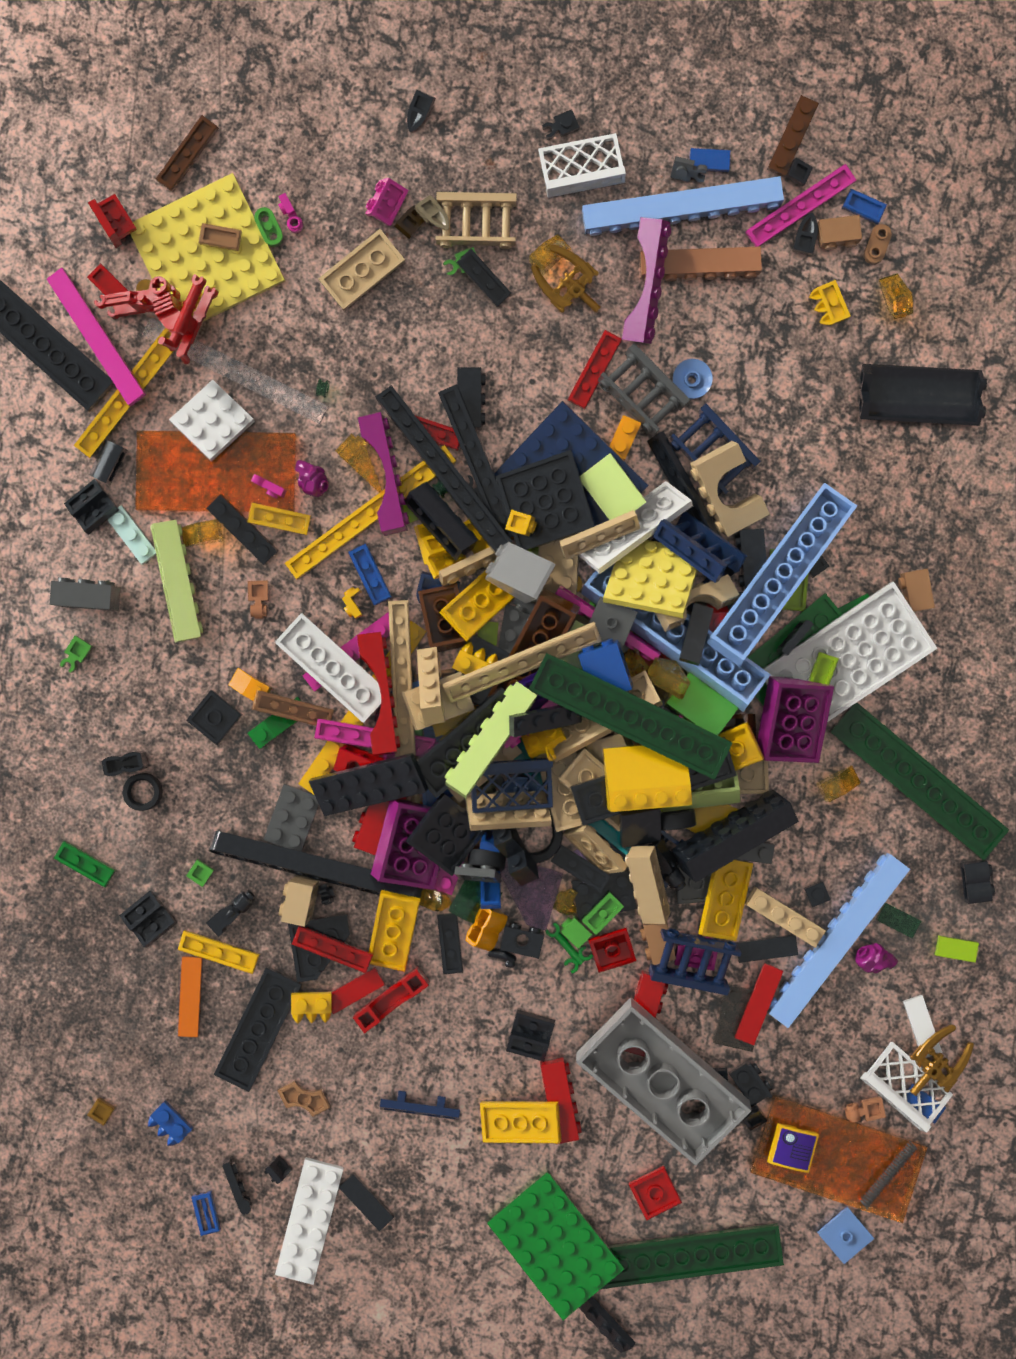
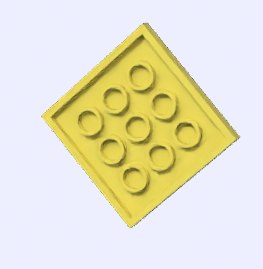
(651, 580)

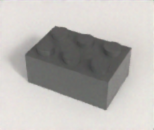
(85, 594)

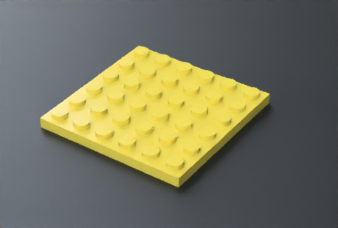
(171, 246)

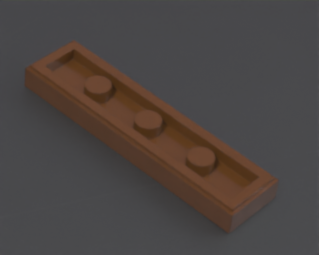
(187, 153)

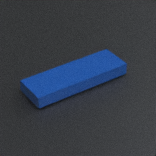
(370, 574)

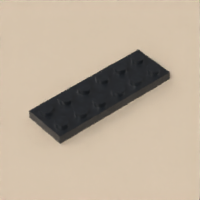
(368, 784)
(257, 1029)

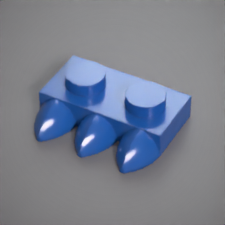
(170, 1123)

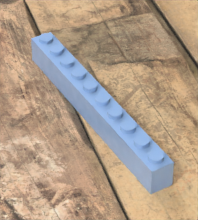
(683, 205)
(838, 939)

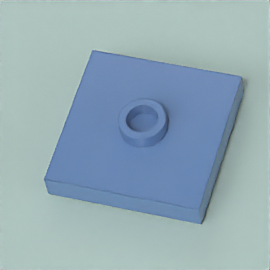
(845, 1235)

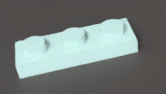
(132, 535)

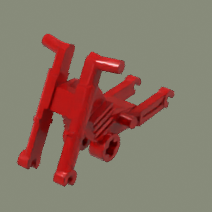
(168, 310)

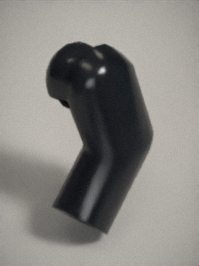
(504, 955)

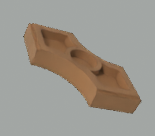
(313, 1101)

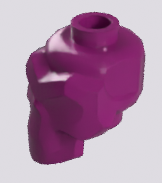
(311, 479)
(874, 958)

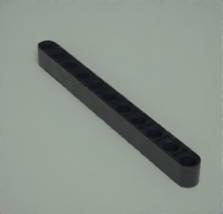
(303, 864)

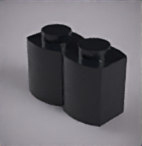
(124, 763)
(977, 881)

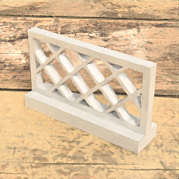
(589, 179)
(894, 1099)

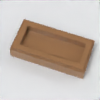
(220, 237)

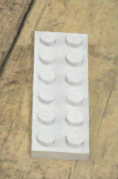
(661, 504)
(331, 667)
(309, 1221)

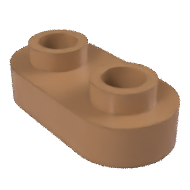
(877, 243)

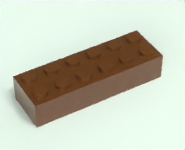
(548, 620)

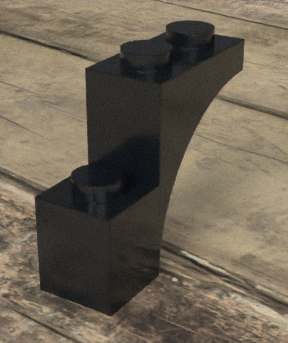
(520, 863)

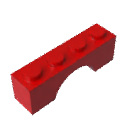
(390, 999)

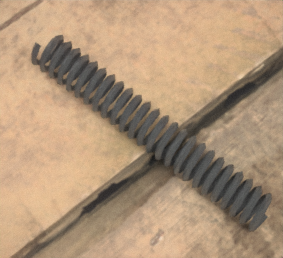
(911, 1149)

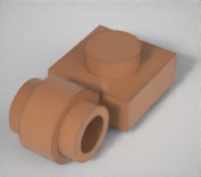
(258, 592)
(871, 1109)

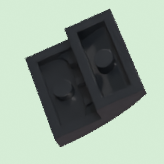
(91, 506)
(148, 919)
(530, 1035)

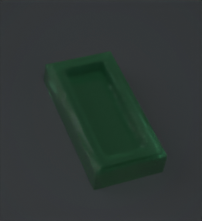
(898, 920)

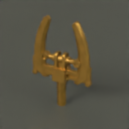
(575, 287)
(933, 1068)

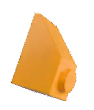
(248, 684)

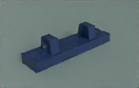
(419, 1109)

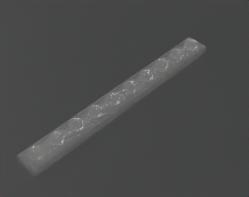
(247, 376)

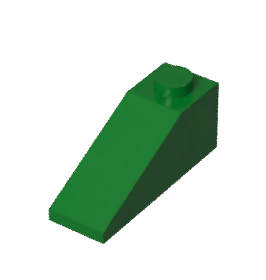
(270, 729)

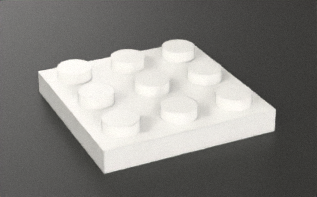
(211, 420)

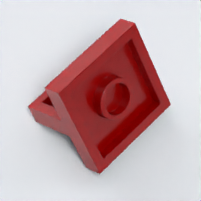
(113, 218)

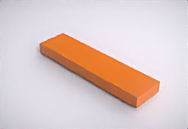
(190, 996)

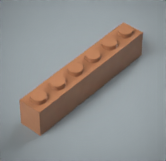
(709, 263)

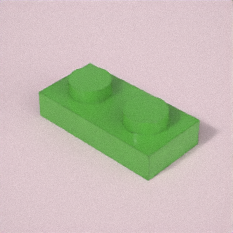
(602, 913)

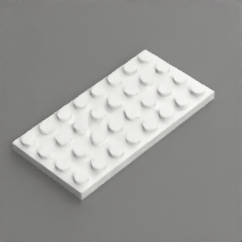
(872, 648)

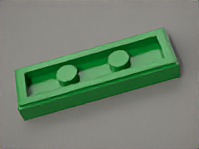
(84, 864)

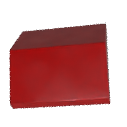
(612, 950)

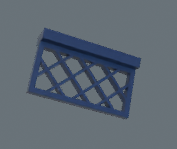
(515, 767)

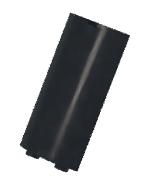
(921, 394)

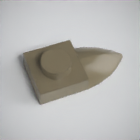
(432, 212)

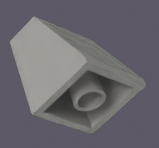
(519, 572)

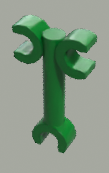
(577, 957)

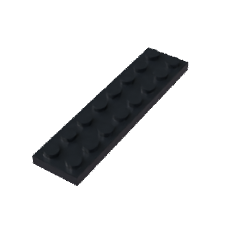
(51, 350)
(592, 800)

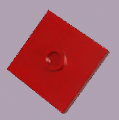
(655, 1192)

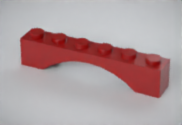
(372, 653)

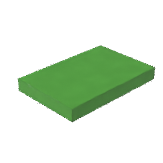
(703, 706)

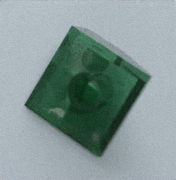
(467, 901)

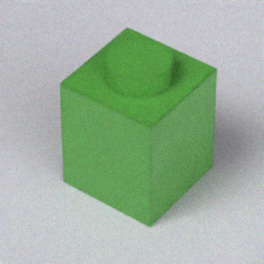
(575, 931)

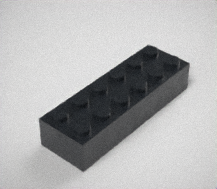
(444, 753)
(734, 835)

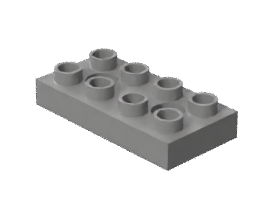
(663, 1081)

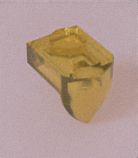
(434, 900)
(564, 902)

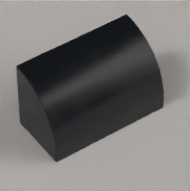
(108, 462)

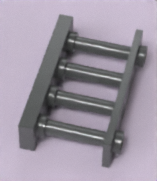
(650, 371)

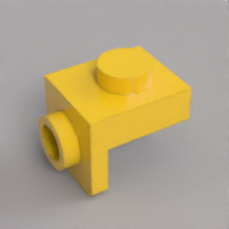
(521, 523)
(351, 607)

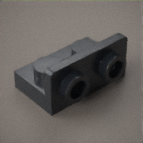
(749, 1082)

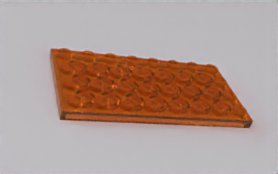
(181, 478)
(844, 1160)

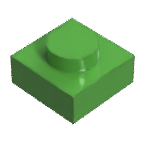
(200, 873)

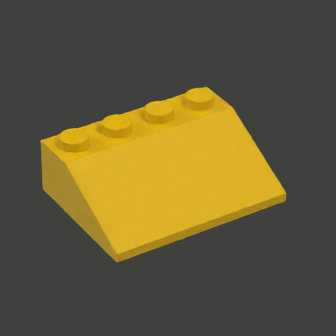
(644, 780)

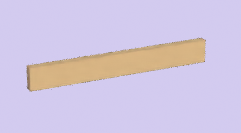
(521, 662)
(401, 673)

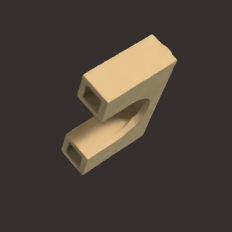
(708, 472)

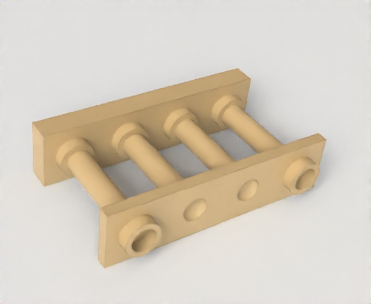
(486, 201)

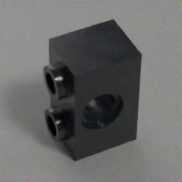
(531, 948)

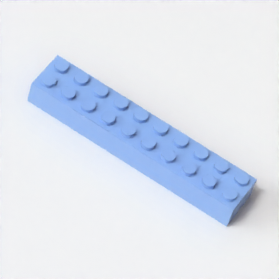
(781, 574)
(732, 682)

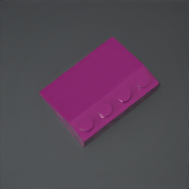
(794, 720)
(395, 858)

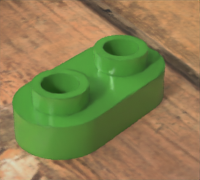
(268, 228)

